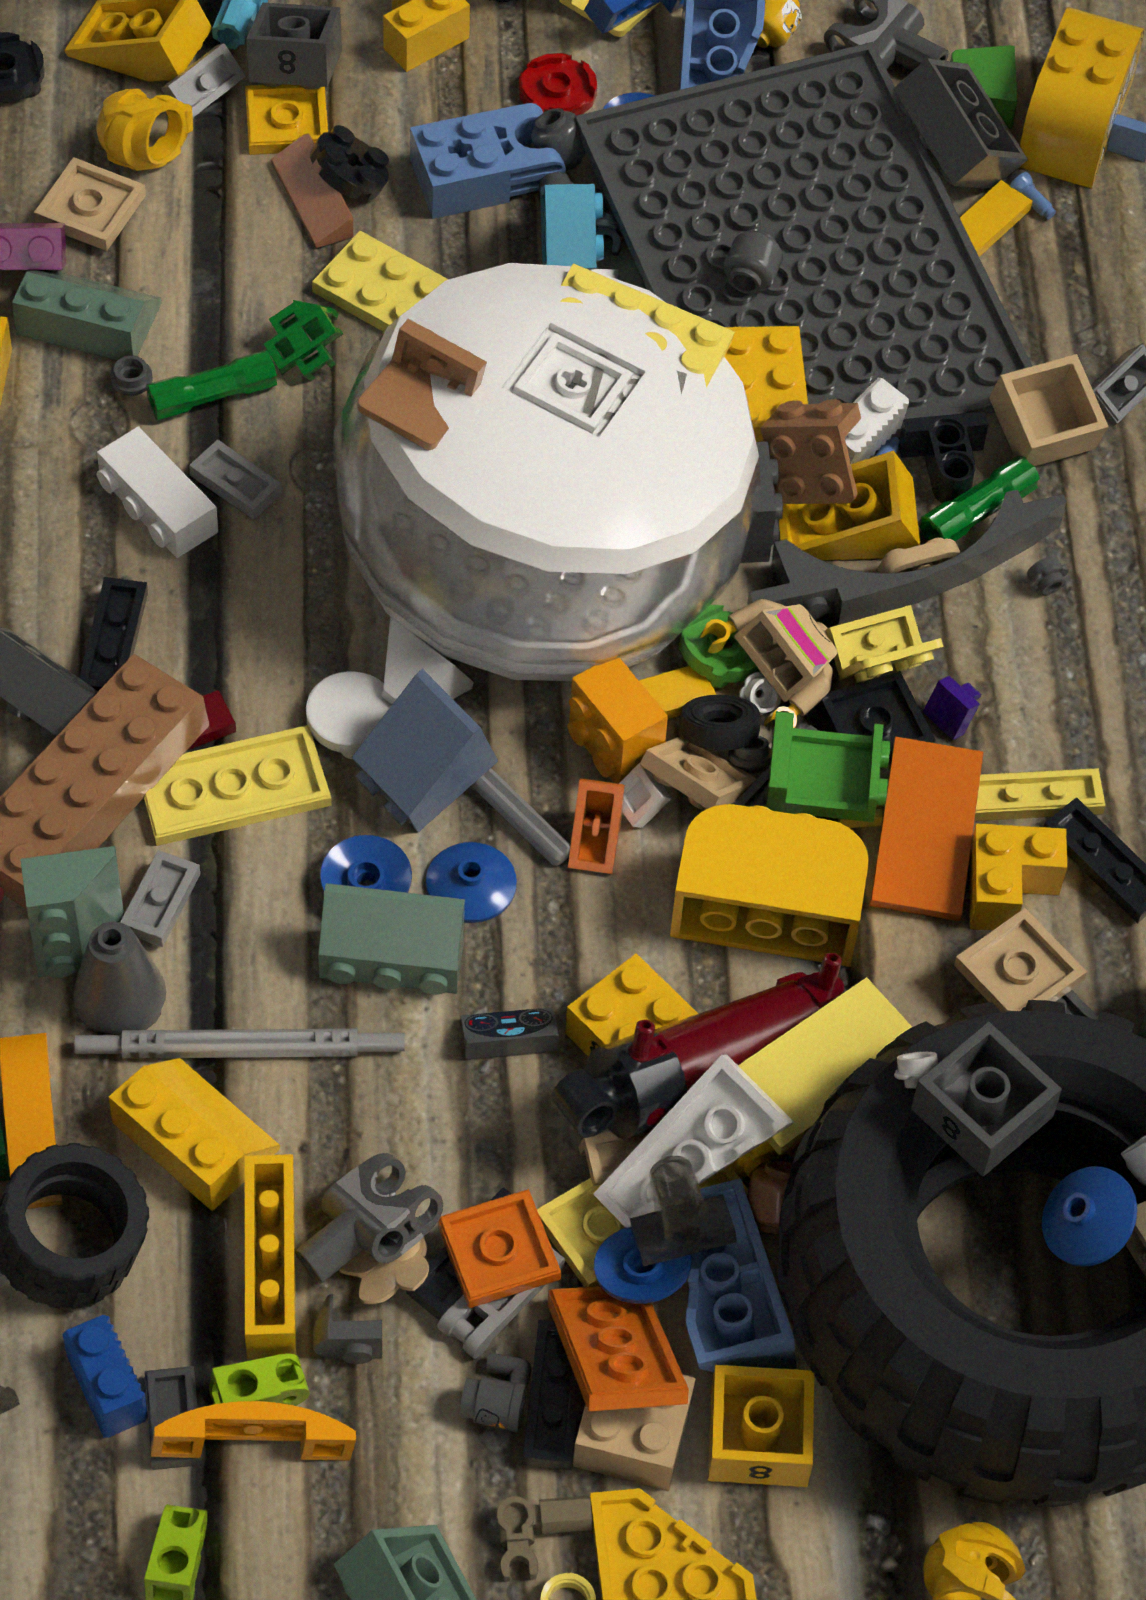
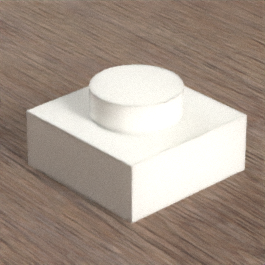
(642, 796)

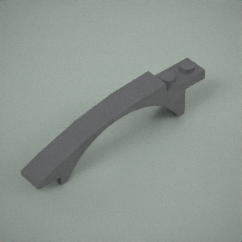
(859, 594)

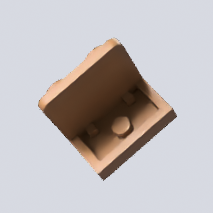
(403, 391)
(812, 451)

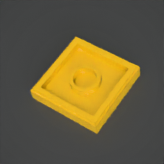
(283, 115)

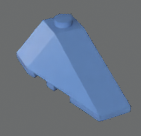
(717, 39)
(734, 1299)

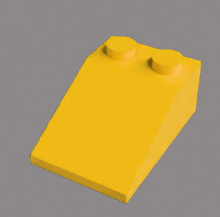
(141, 37)
(869, 526)

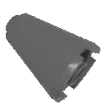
(117, 982)

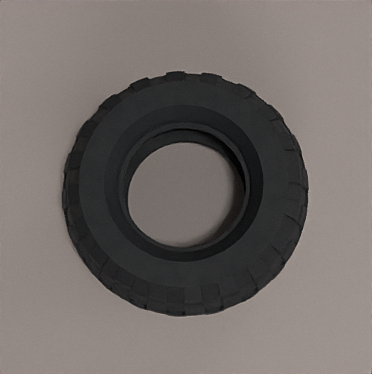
(887, 1335)

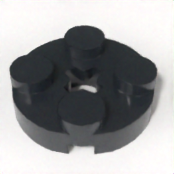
(26, 68)
(350, 163)

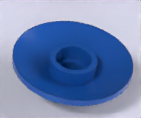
(367, 859)
(485, 894)
(1102, 1226)
(625, 1278)

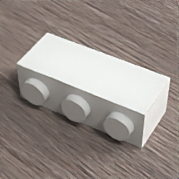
(156, 492)

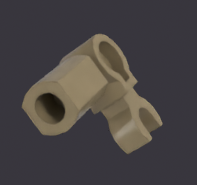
(519, 1519)

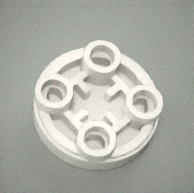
(345, 710)

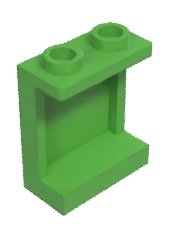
(826, 771)

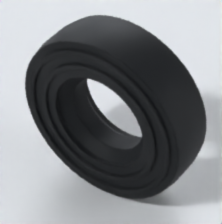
(701, 716)

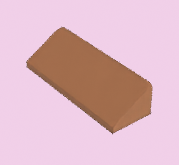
(315, 201)

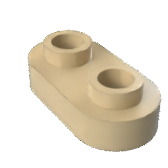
(919, 557)

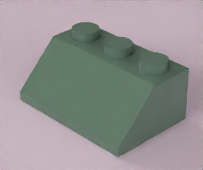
(83, 314)
(65, 903)
(391, 939)
(402, 1566)

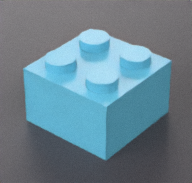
(570, 225)

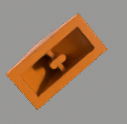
(596, 826)

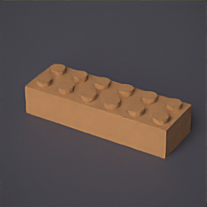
(97, 768)

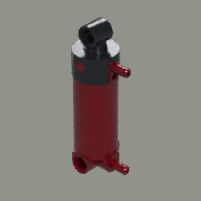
(645, 1075)

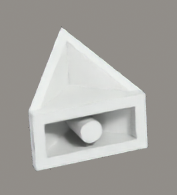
(410, 654)

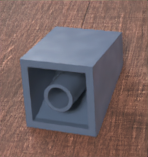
(422, 753)

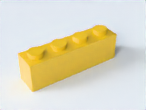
(270, 1256)

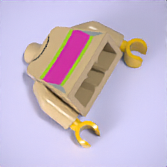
(785, 647)

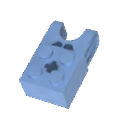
(479, 159)

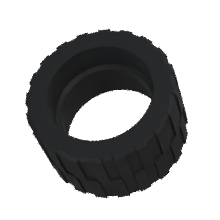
(92, 1177)

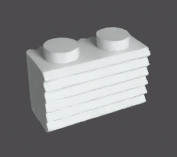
(881, 415)

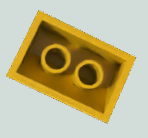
(188, 1129)

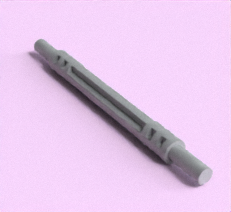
(239, 1043)

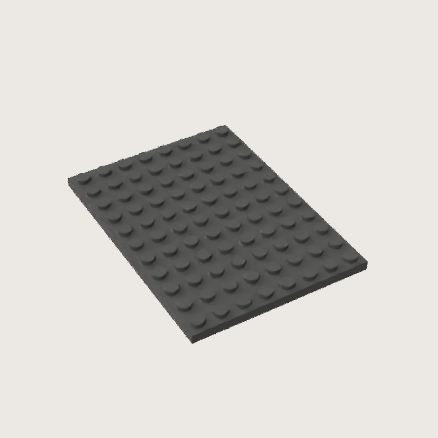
(850, 196)

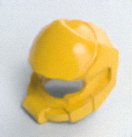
(127, 123)
(972, 1564)

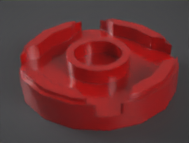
(558, 83)

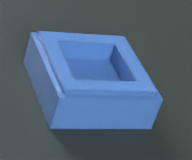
(1128, 138)

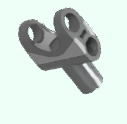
(891, 30)
(369, 1218)

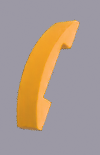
(27, 1101)
(254, 1420)

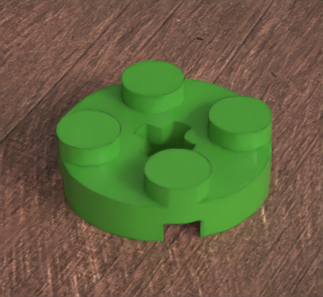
(720, 668)

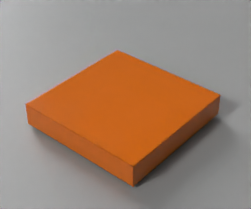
(499, 1248)

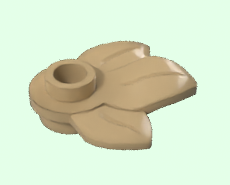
(383, 1279)

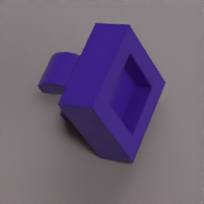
(952, 706)

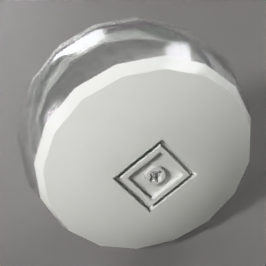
(539, 527)

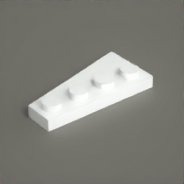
(709, 1126)

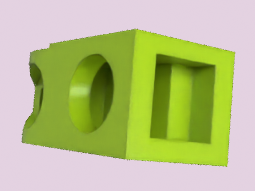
(262, 1379)
(176, 1554)

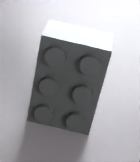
(959, 124)

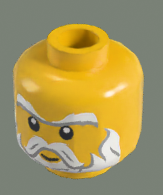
(780, 22)

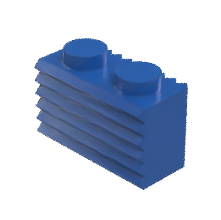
(105, 1376)

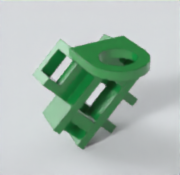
(294, 341)

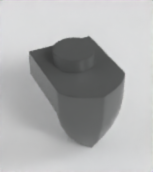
(346, 1340)

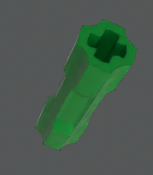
(182, 393)
(956, 517)

